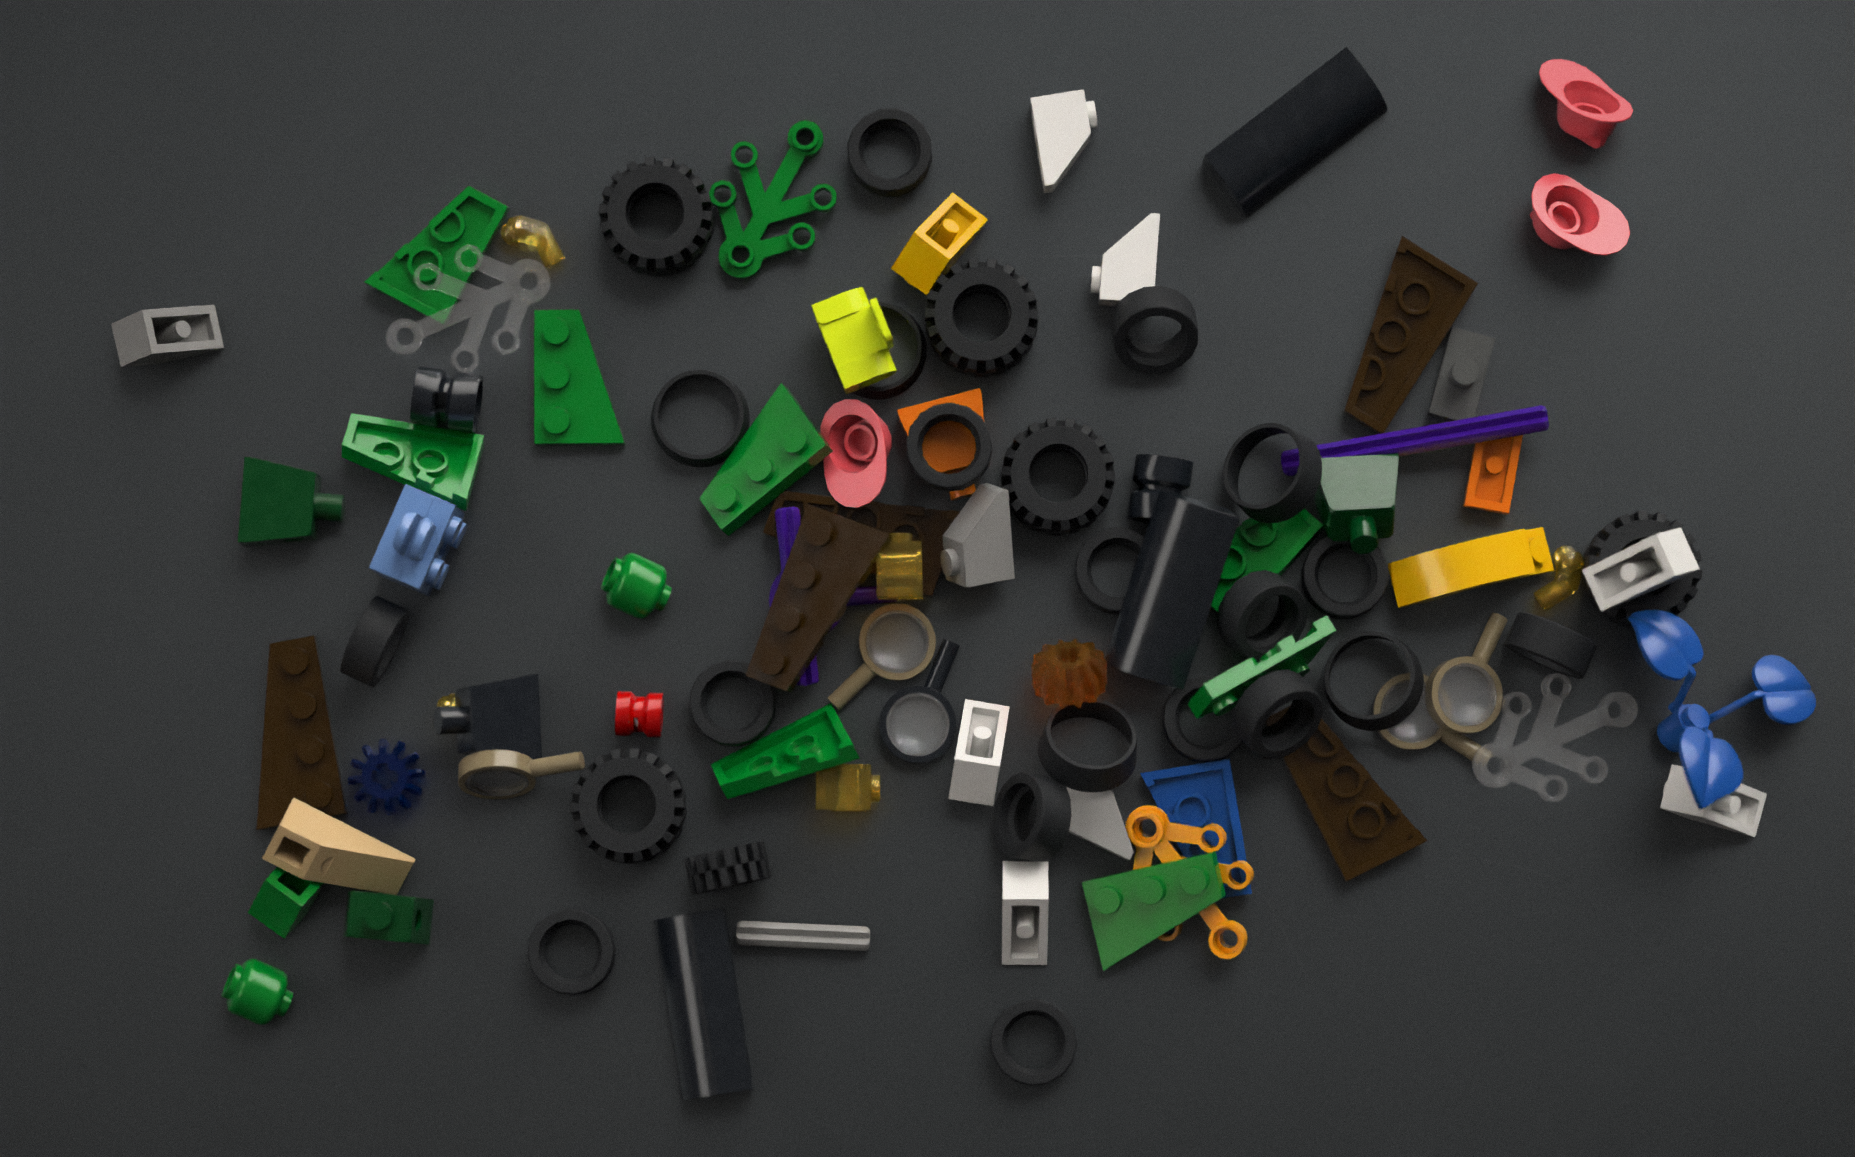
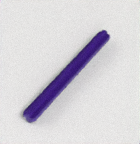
(1432, 436)

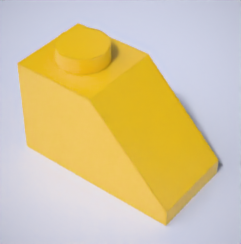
(938, 243)

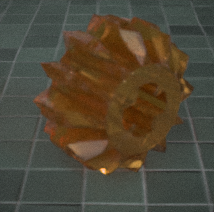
(1069, 673)

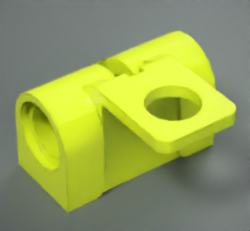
(856, 338)

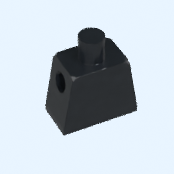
(495, 717)

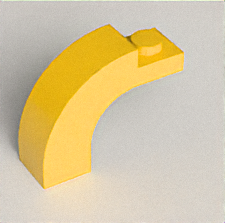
(1470, 566)

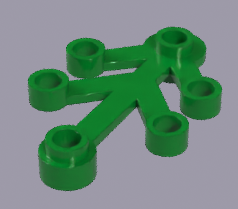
(768, 206)

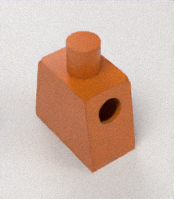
(949, 444)

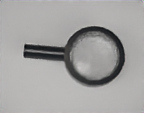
(919, 720)

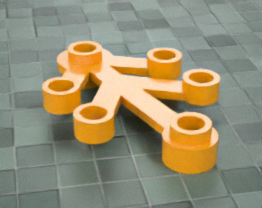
(1160, 844)

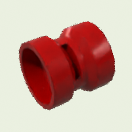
(639, 714)

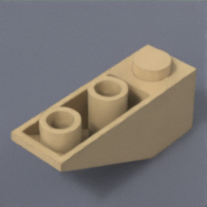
(334, 853)

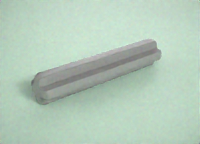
(803, 935)

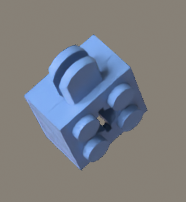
(419, 541)

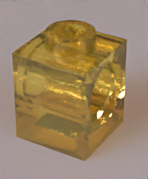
(900, 569)
(847, 788)

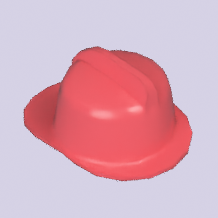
(1584, 102)
(1573, 216)
(859, 455)

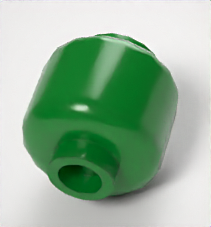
(636, 585)
(257, 992)

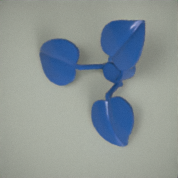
(1710, 763)

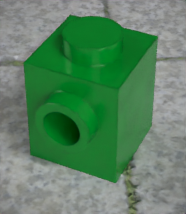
(284, 901)

